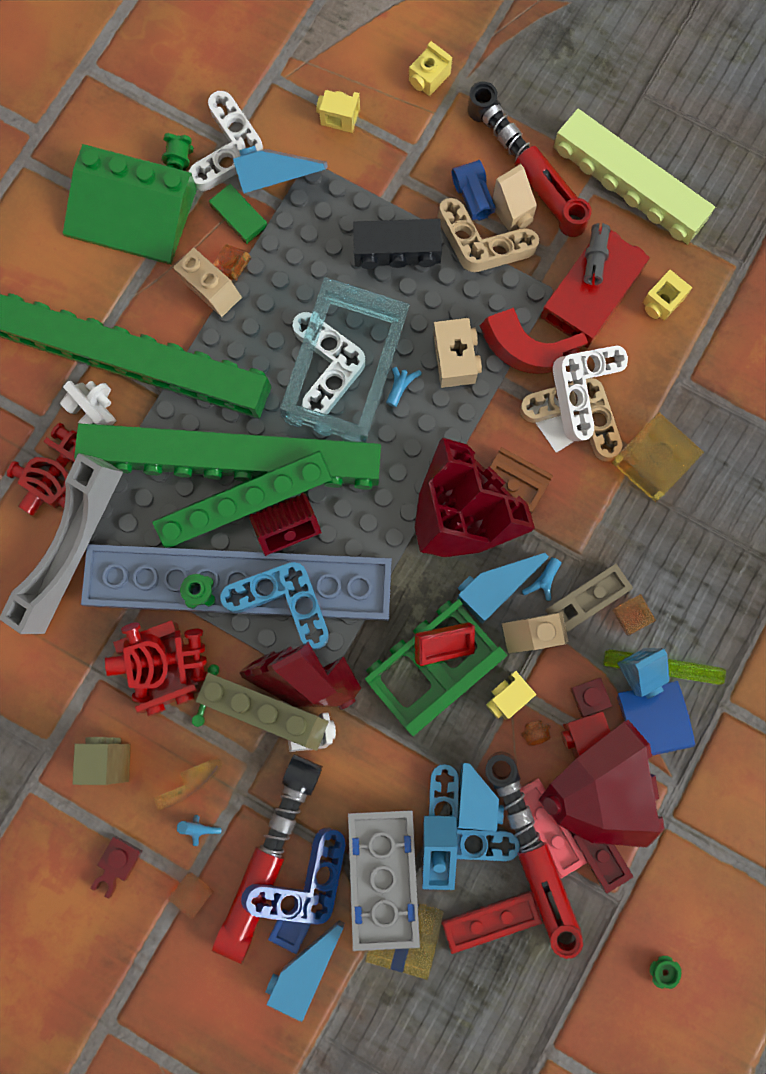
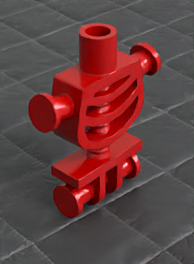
(36, 496)
(126, 663)

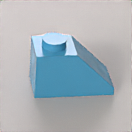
(477, 802)
(439, 852)

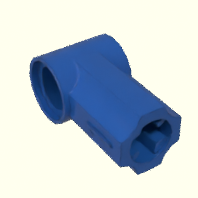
(471, 182)

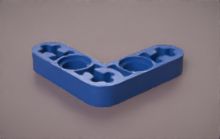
(303, 898)

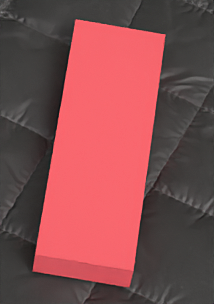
(559, 840)

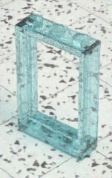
(359, 301)

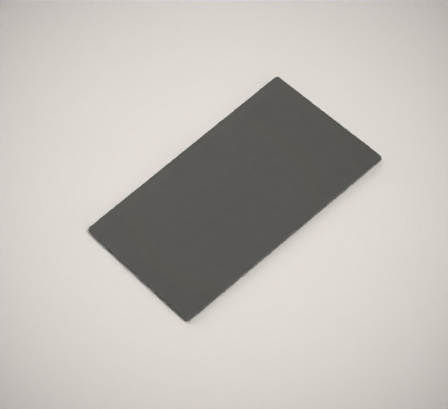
(297, 249)

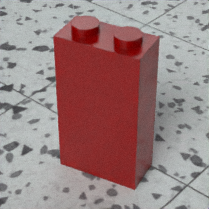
(587, 307)

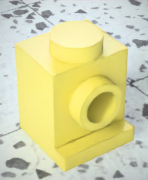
(430, 69)
(338, 110)
(666, 296)
(510, 697)

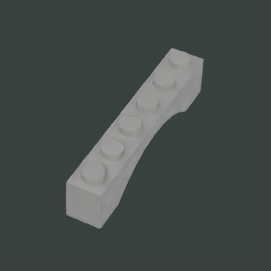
(87, 496)

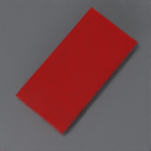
(444, 643)

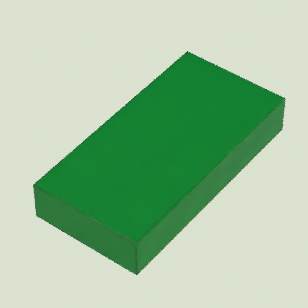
(238, 213)

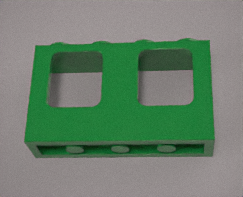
(446, 682)

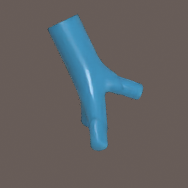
(400, 383)
(545, 579)
(196, 829)

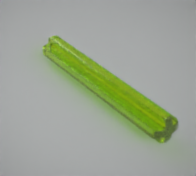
(676, 668)

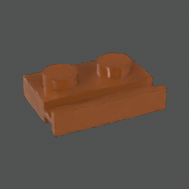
(521, 477)

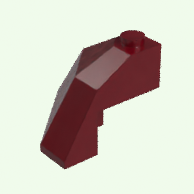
(466, 506)
(302, 680)
(609, 792)

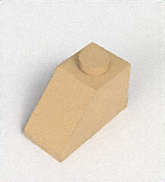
(514, 199)
(535, 633)

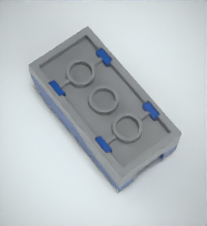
(383, 881)

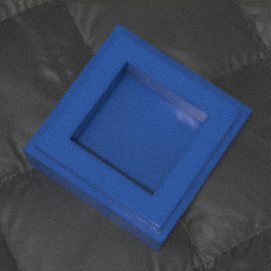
(289, 934)

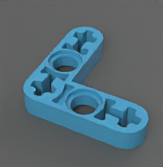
(280, 589)
(462, 834)

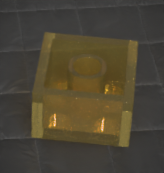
(657, 457)

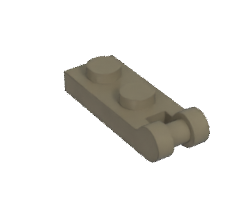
(592, 596)

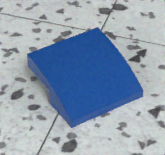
(660, 719)

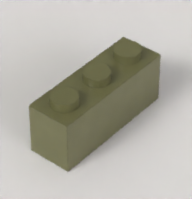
(101, 761)

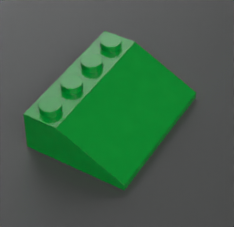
(128, 204)

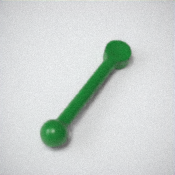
(198, 720)

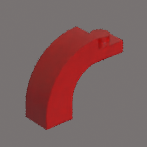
(519, 350)

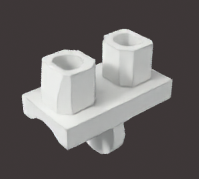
(91, 399)

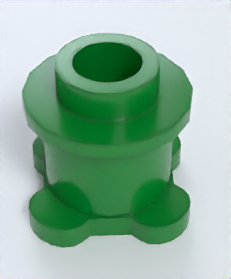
(177, 151)
(204, 597)

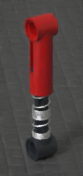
(539, 171)
(266, 860)
(536, 860)

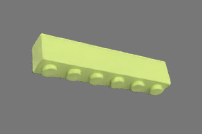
(633, 176)

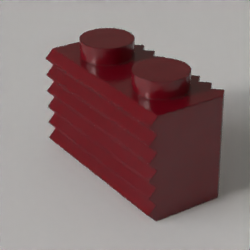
(285, 524)

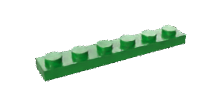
(242, 499)

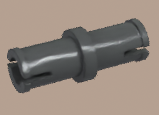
(597, 254)

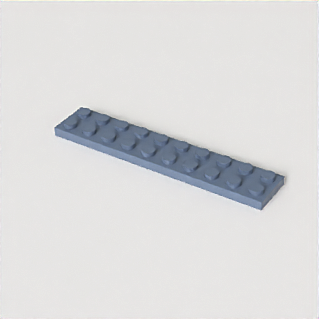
(153, 578)

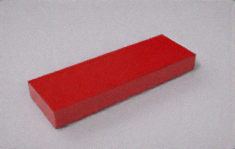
(491, 922)

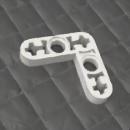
(230, 150)
(337, 368)
(578, 374)

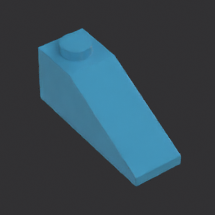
(271, 167)
(492, 588)
(646, 671)
(299, 979)

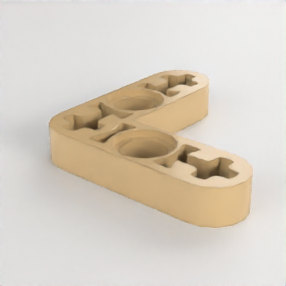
(481, 247)
(598, 404)

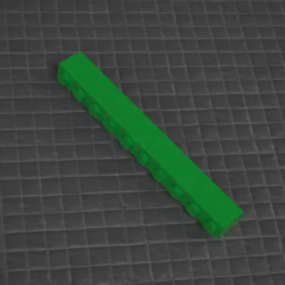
(134, 356)
(224, 453)

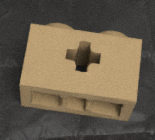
(207, 282)
(456, 369)

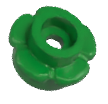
(665, 981)

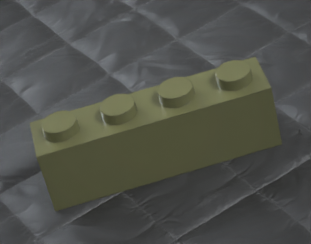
(262, 711)

